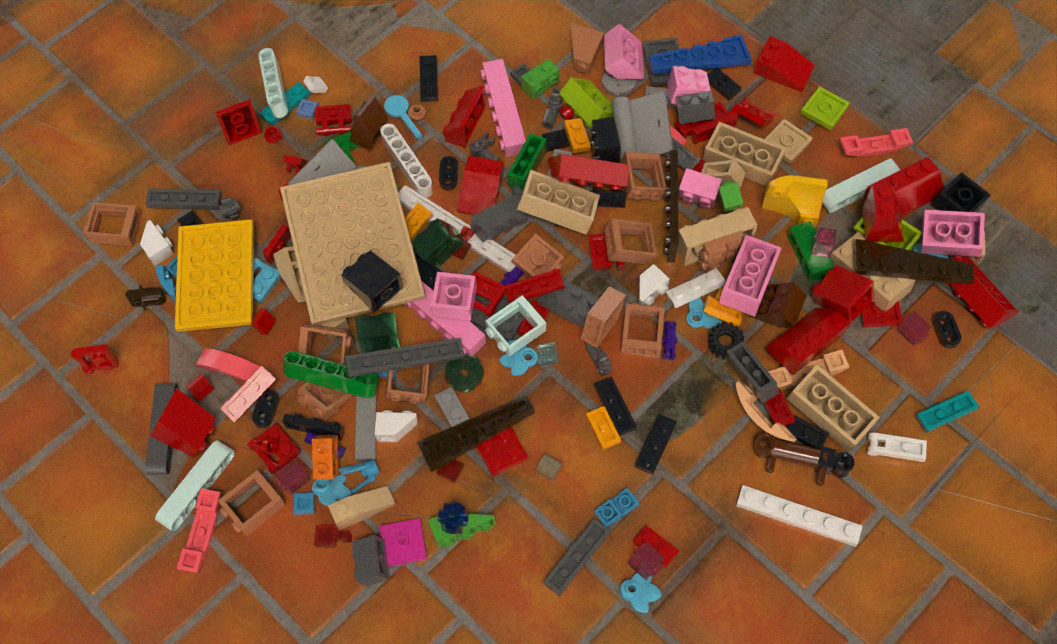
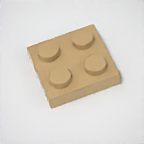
(790, 138)

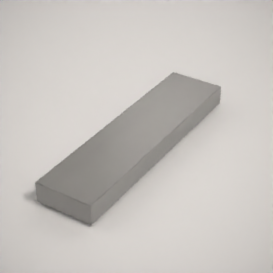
(365, 428)

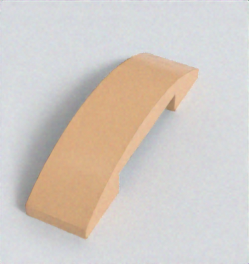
(831, 363)
(747, 399)

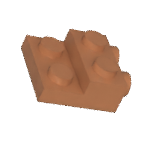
(719, 250)
(537, 257)
(321, 400)

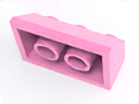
(623, 54)

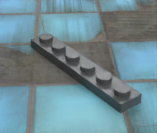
(404, 357)

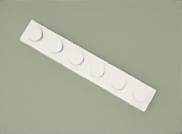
(799, 516)

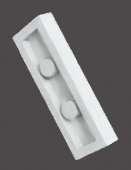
(695, 288)

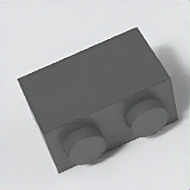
(695, 107)
(370, 560)

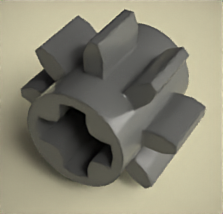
(229, 207)

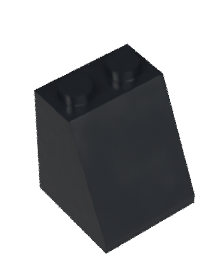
(372, 280)

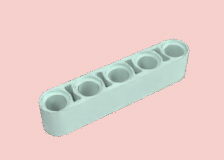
(273, 83)
(856, 186)
(201, 476)

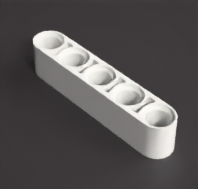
(401, 152)

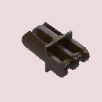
(146, 297)

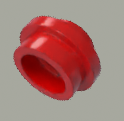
(566, 112)
(272, 130)

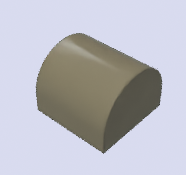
(549, 467)

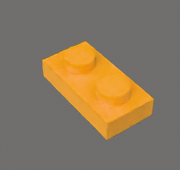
(577, 135)
(417, 220)
(722, 312)
(603, 428)

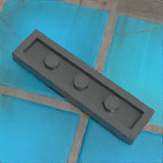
(183, 198)
(576, 557)

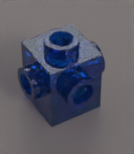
(455, 524)

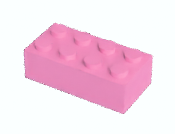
(750, 275)

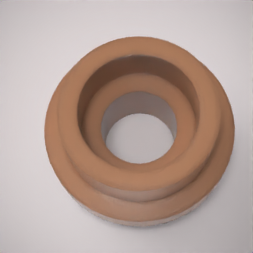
(417, 116)

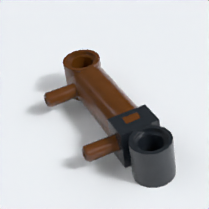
(821, 459)

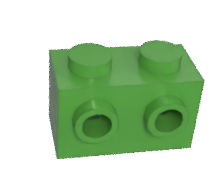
(540, 79)

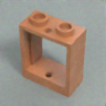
(650, 161)
(130, 227)
(615, 250)
(603, 317)
(306, 335)
(642, 347)
(412, 397)
(262, 515)

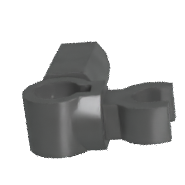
(553, 108)
(479, 148)
(600, 359)

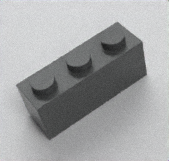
(498, 218)
(753, 372)

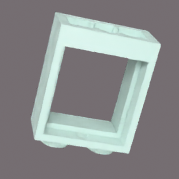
(531, 316)

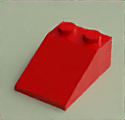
(783, 64)
(238, 122)
(480, 185)

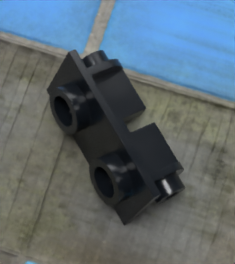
(611, 198)

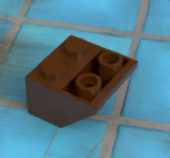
(368, 123)
(781, 305)

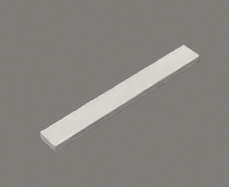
(488, 249)

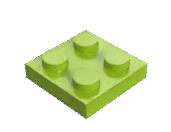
(825, 108)

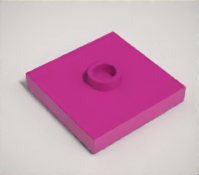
(403, 542)

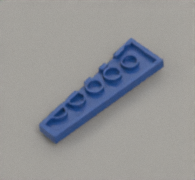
(725, 53)

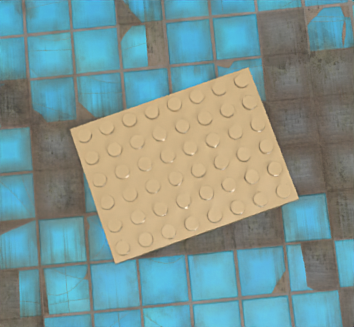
(337, 222)

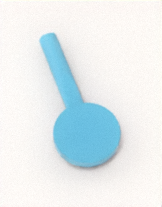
(398, 106)

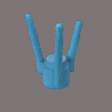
(367, 469)

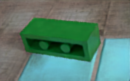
(527, 159)
(801, 240)

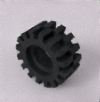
(727, 330)

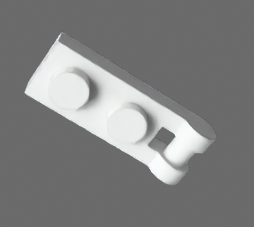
(897, 447)

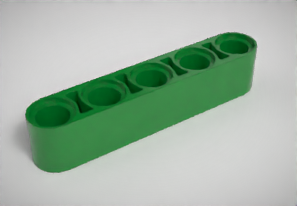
(328, 374)

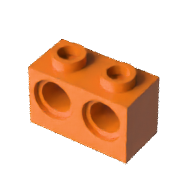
(325, 457)

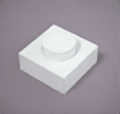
(315, 84)

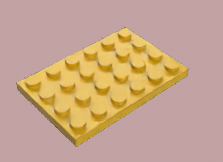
(214, 275)

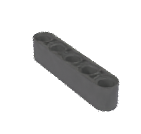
(158, 453)

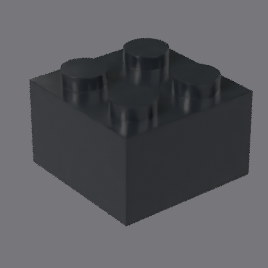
(605, 140)
(961, 196)

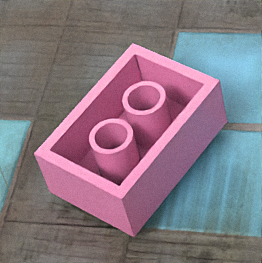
(953, 233)

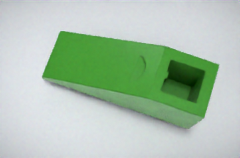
(730, 196)
(475, 524)

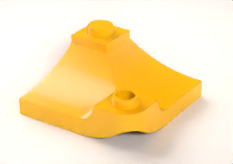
(796, 197)

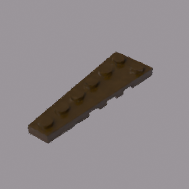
(671, 209)
(895, 262)
(459, 439)

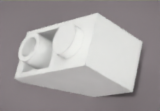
(154, 244)
(652, 284)
(394, 426)

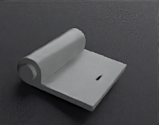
(639, 124)
(330, 161)

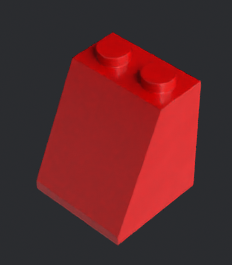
(882, 215)
(844, 292)
(184, 425)

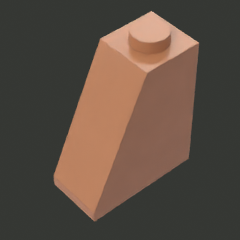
(585, 47)

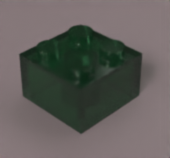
(438, 242)
(377, 332)

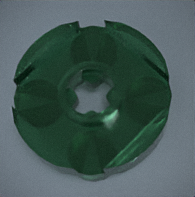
(471, 380)

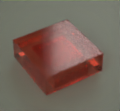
(451, 470)

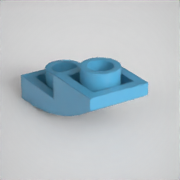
(166, 281)
(617, 508)

